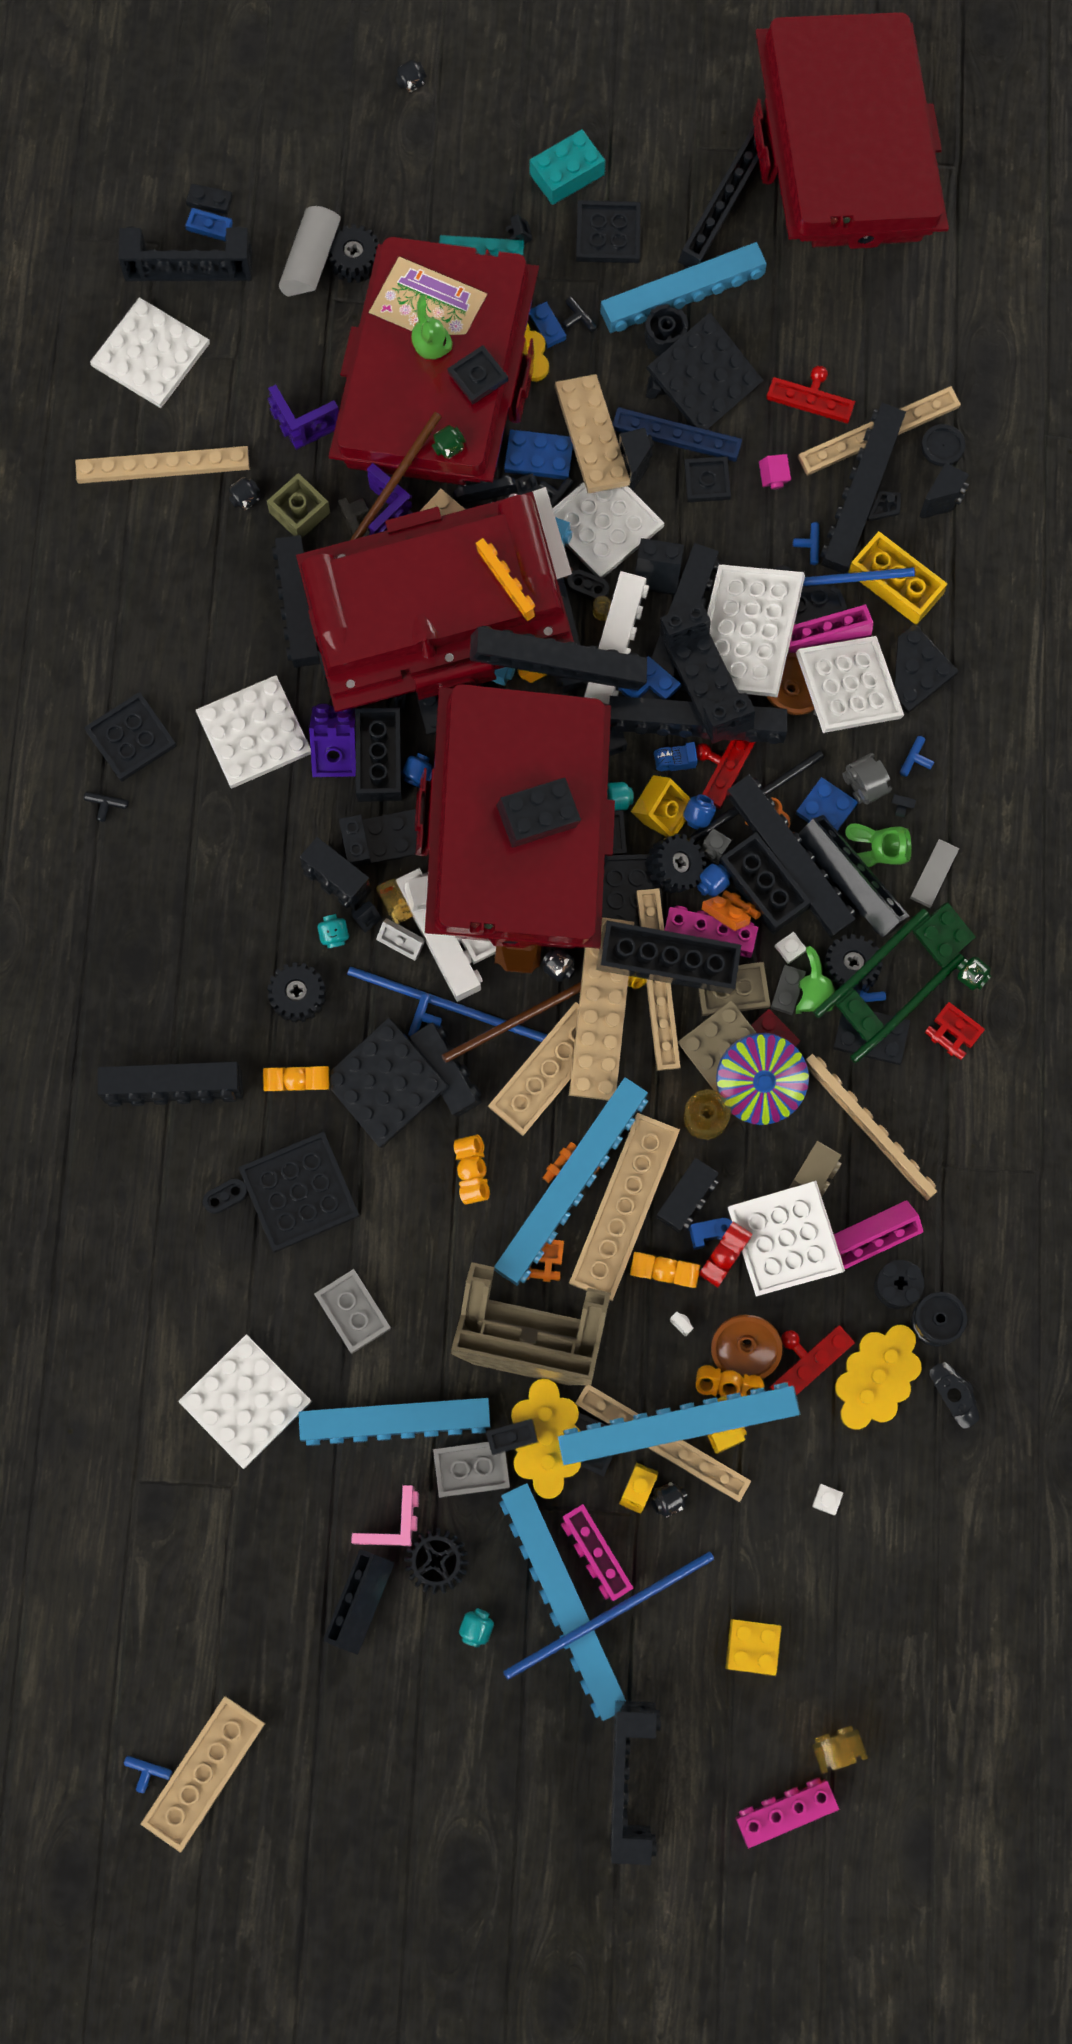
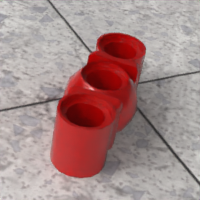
(725, 1254)

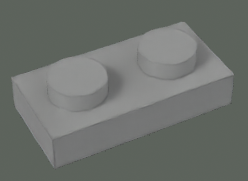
(400, 939)

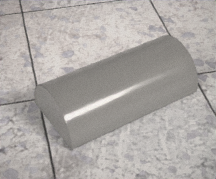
(309, 251)

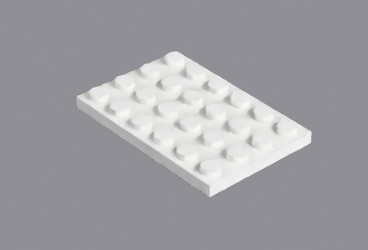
(753, 624)

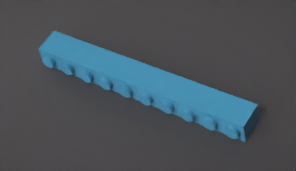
(571, 1181)
(678, 1425)
(563, 1598)

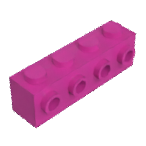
(833, 628)
(706, 926)
(878, 1233)
(597, 1552)
(786, 1813)

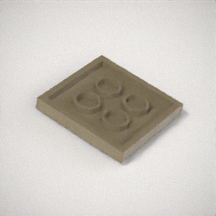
(713, 1037)

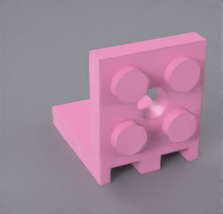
(409, 1523)

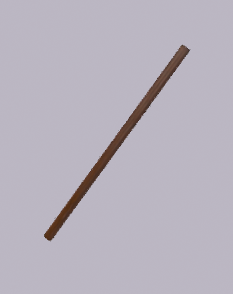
(398, 474)
(507, 1025)

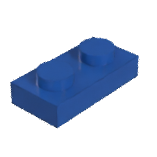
(208, 224)
(547, 324)

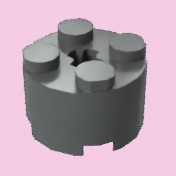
(867, 779)

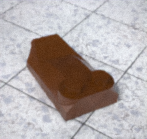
(518, 959)

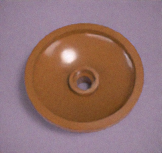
(798, 701)
(756, 1358)

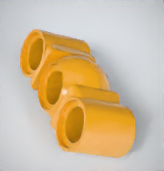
(296, 1078)
(471, 1169)
(665, 1269)
(719, 1379)

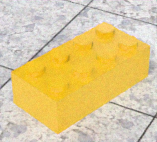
(908, 595)

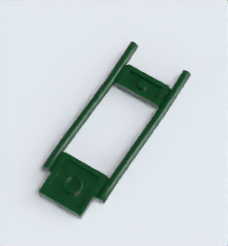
(941, 935)

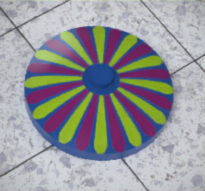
(762, 1078)

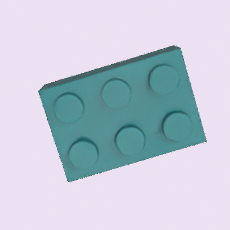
(567, 167)

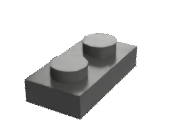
(787, 990)

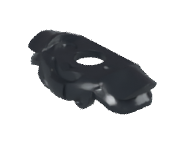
(964, 1410)

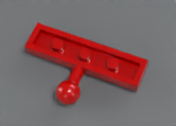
(811, 398)
(727, 770)
(814, 1361)

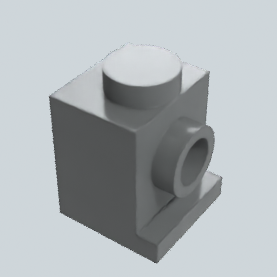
(715, 846)

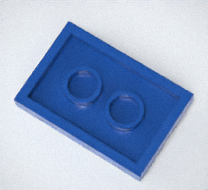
(538, 454)

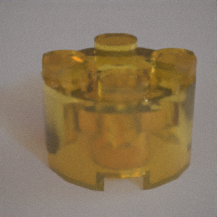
(715, 1105)
(839, 1750)

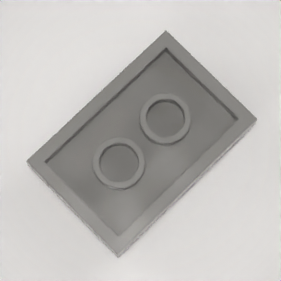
(352, 1311)
(469, 1470)

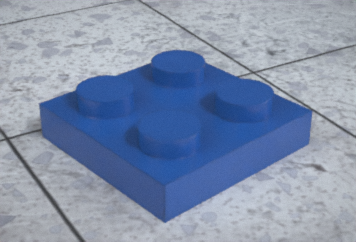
(827, 801)

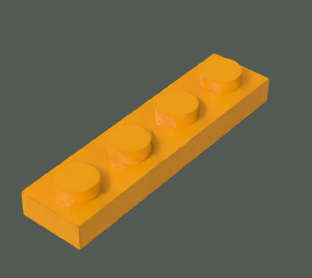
(501, 572)

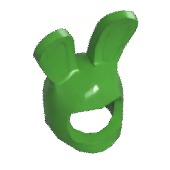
(429, 334)
(888, 845)
(815, 986)

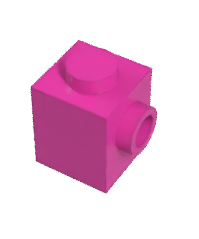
(775, 471)

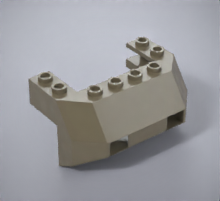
(526, 1338)

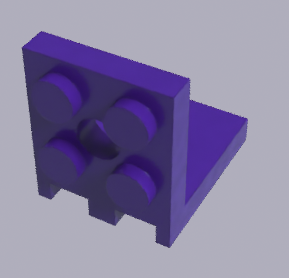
(307, 427)
(398, 500)
(329, 733)

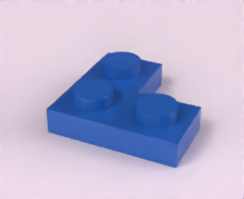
(657, 680)

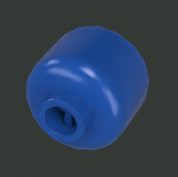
(414, 768)
(699, 811)
(714, 880)

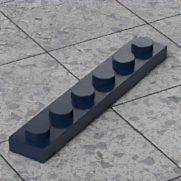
(679, 434)

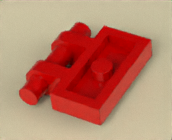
(957, 1024)

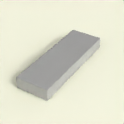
(934, 873)

